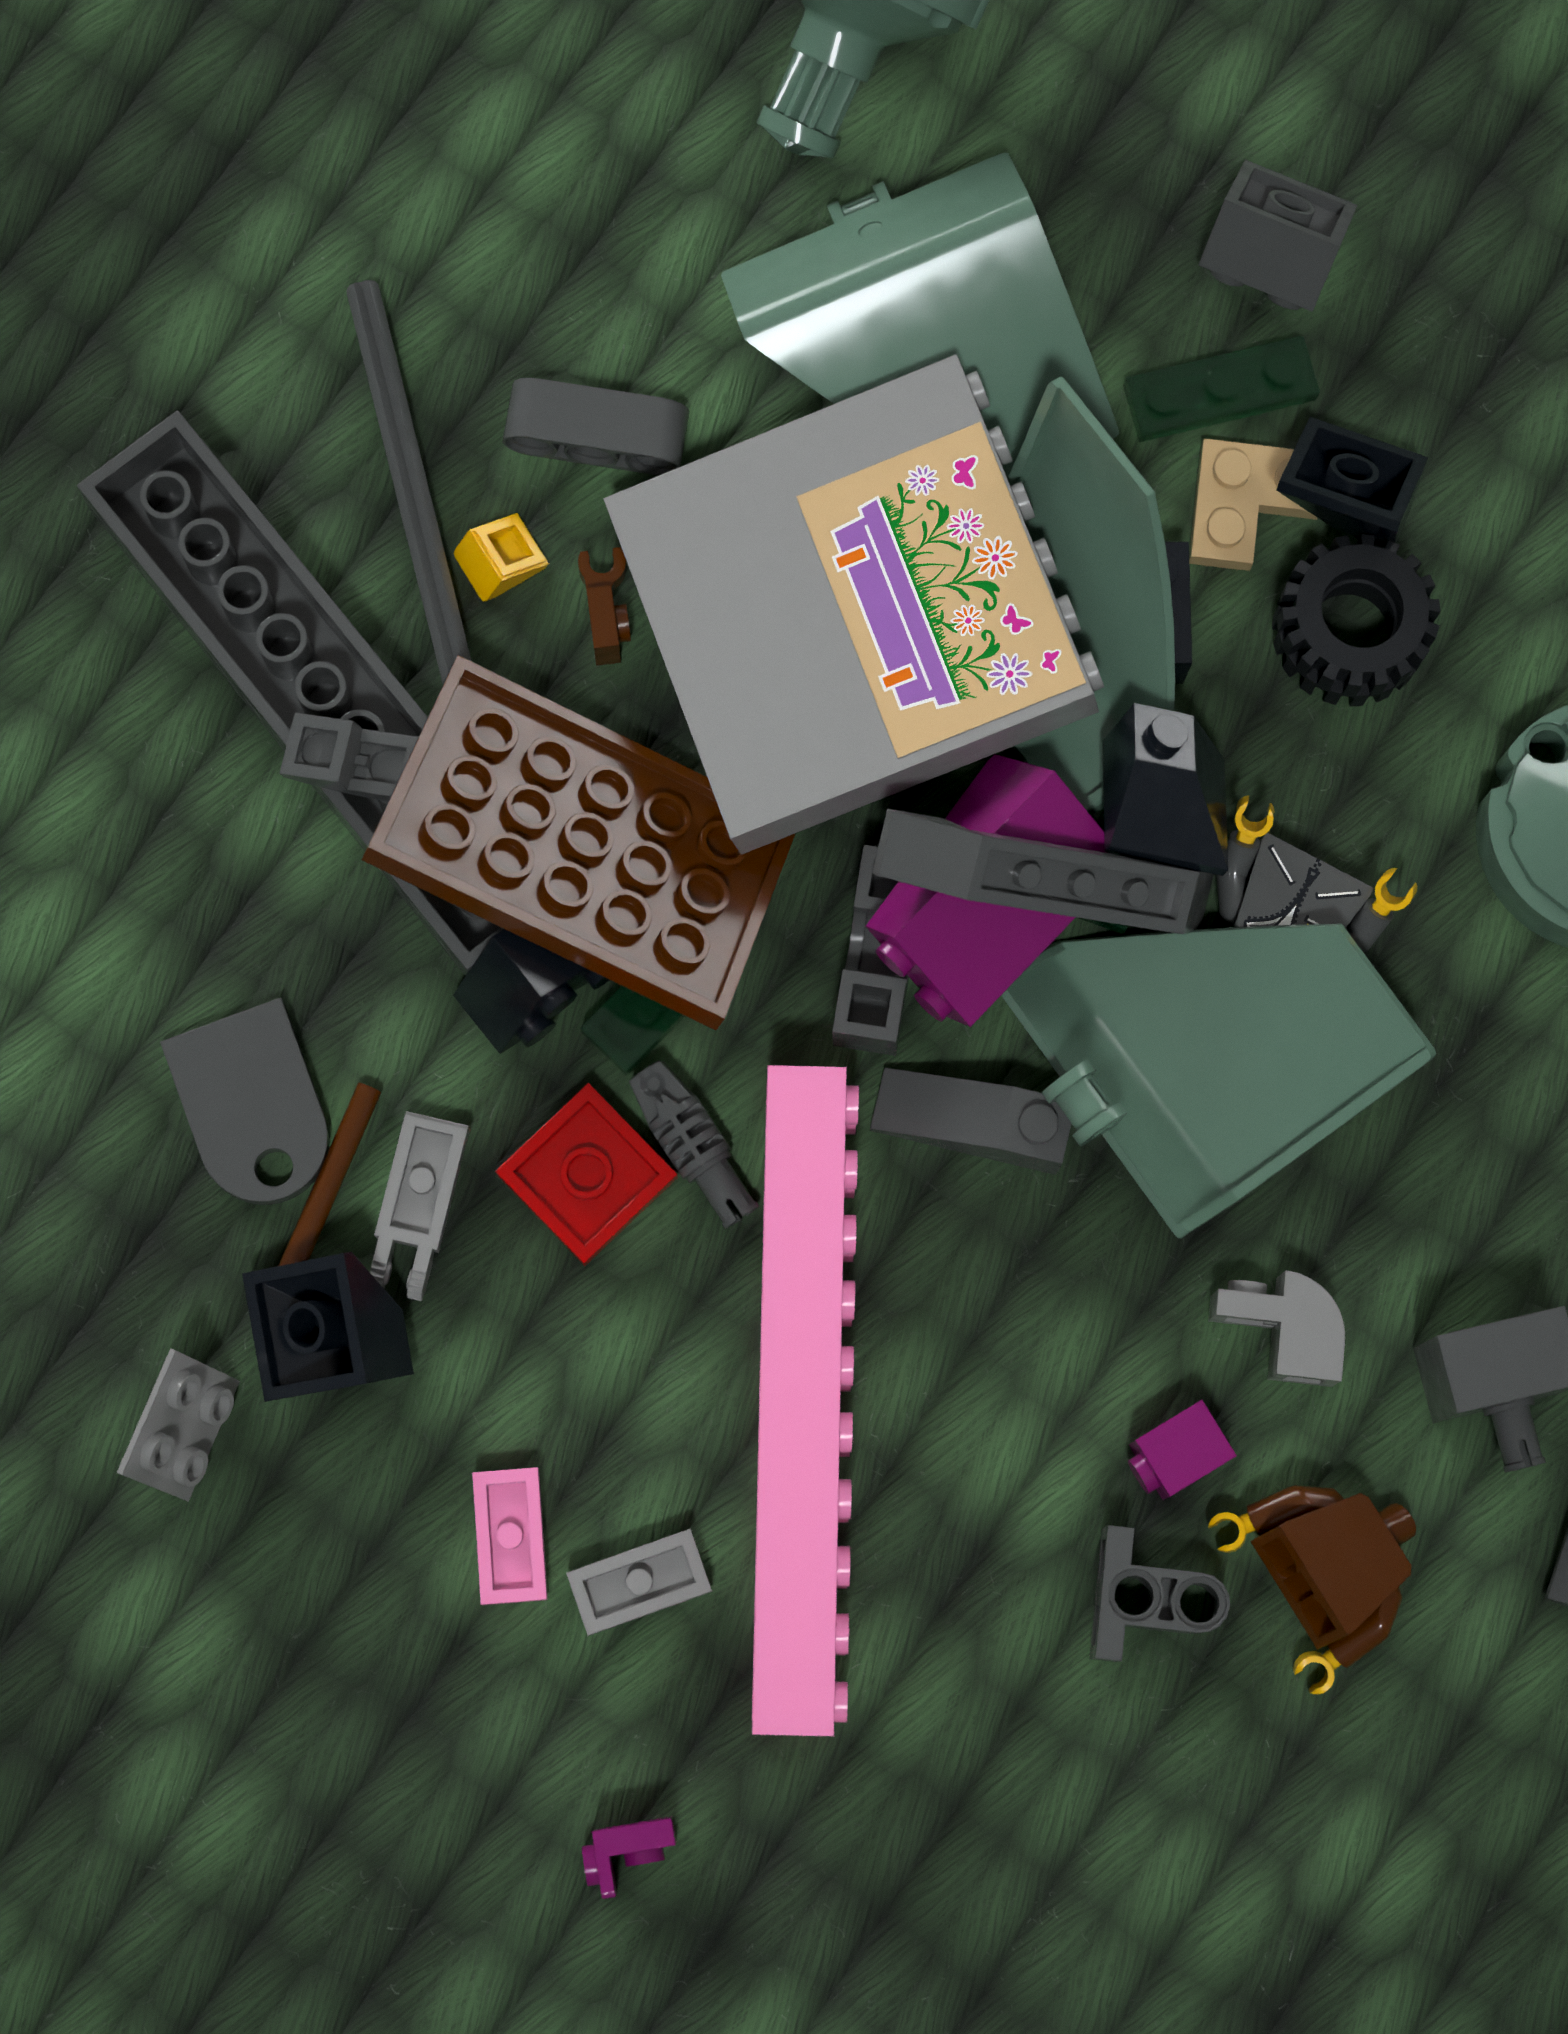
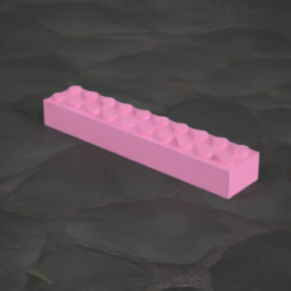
(800, 1402)

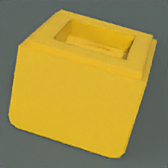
(499, 556)

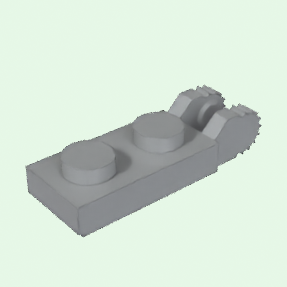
(419, 1196)

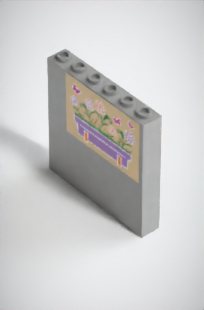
(853, 604)

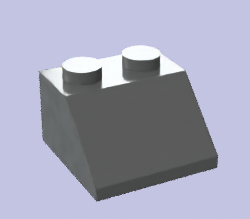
(1277, 236)

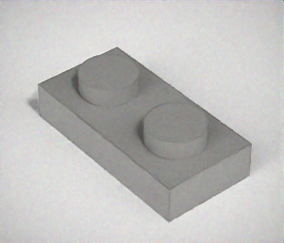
(639, 1582)

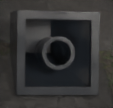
(1352, 481)
(1164, 791)
(324, 1327)

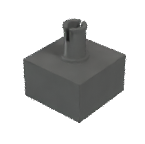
(1499, 1373)

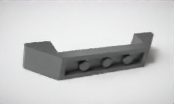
(1039, 875)

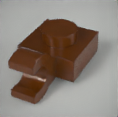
(607, 620)

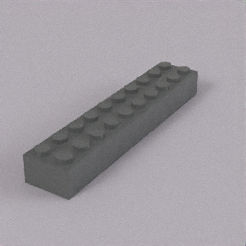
(261, 621)

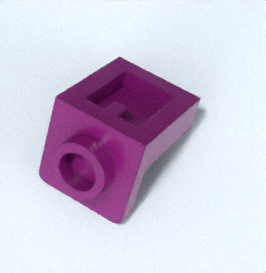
(638, 1842)

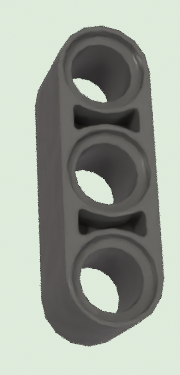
(595, 426)

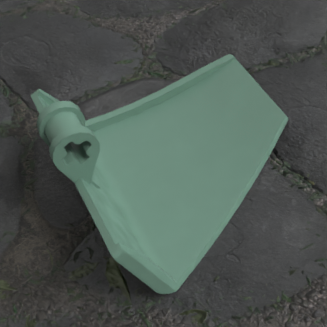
(1113, 568)

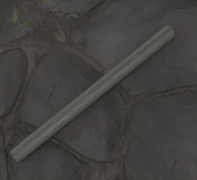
(408, 474)

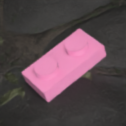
(509, 1536)

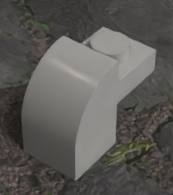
(1304, 1325)

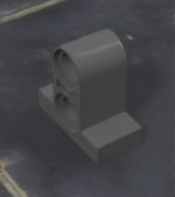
(1164, 1595)

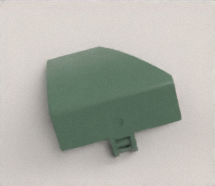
(919, 282)
(1214, 1051)

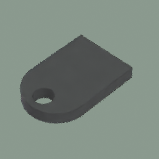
(250, 1098)

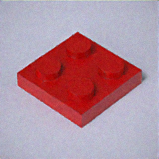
(586, 1174)

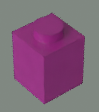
(1179, 1451)

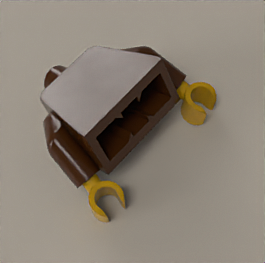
(1334, 1566)

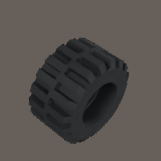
(1375, 576)

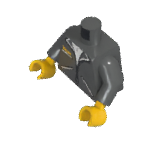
(1283, 885)

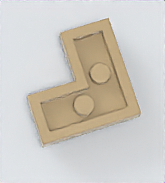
(1231, 490)

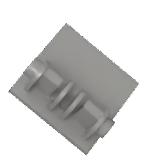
(179, 1426)

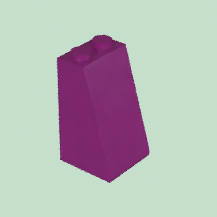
(971, 950)

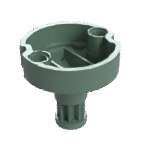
(839, 49)
(1526, 830)

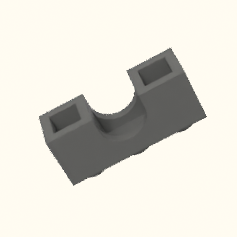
(869, 992)

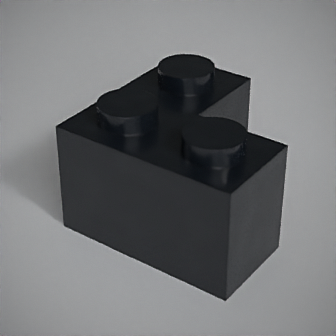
(519, 989)

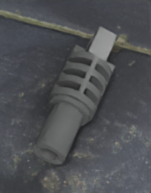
(691, 1140)

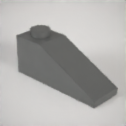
(973, 1118)

